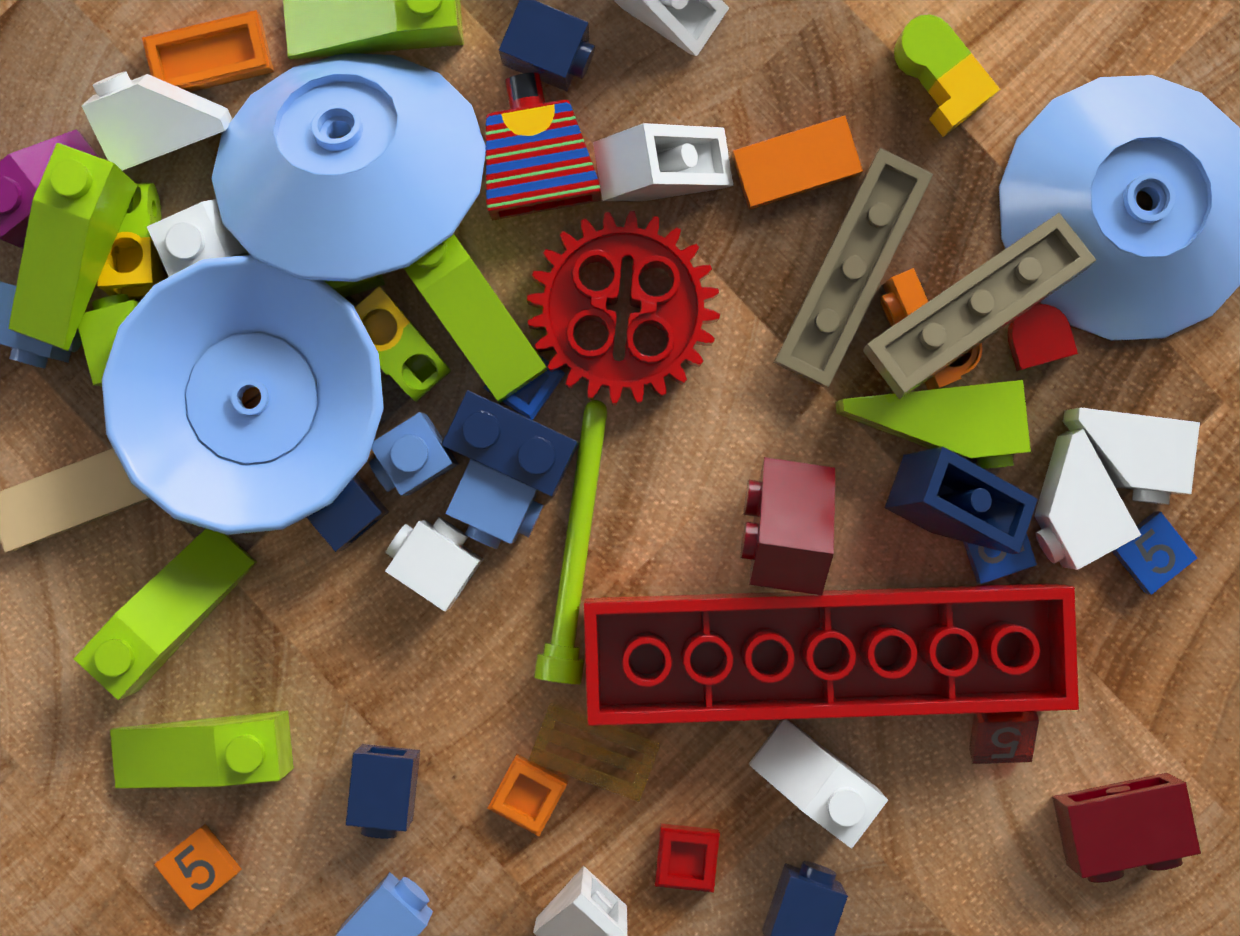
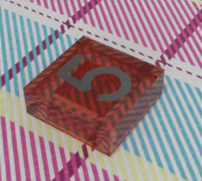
(1003, 737)

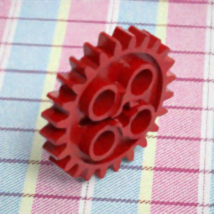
(570, 303)

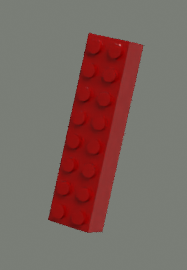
(831, 654)

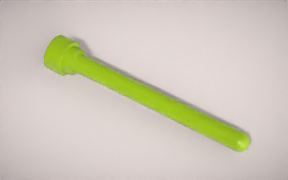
(560, 657)

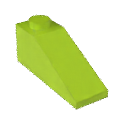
(369, 26)
(67, 243)
(476, 318)
(968, 420)
(164, 613)
(203, 752)

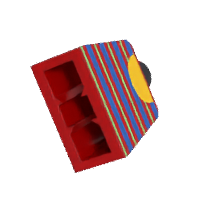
(536, 154)

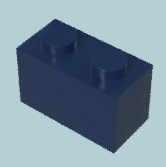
(510, 443)

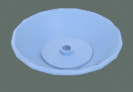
(1090, 161)
(355, 200)
(181, 382)

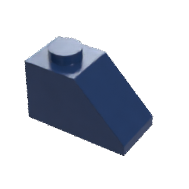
(960, 500)

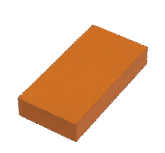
(210, 52)
(797, 162)

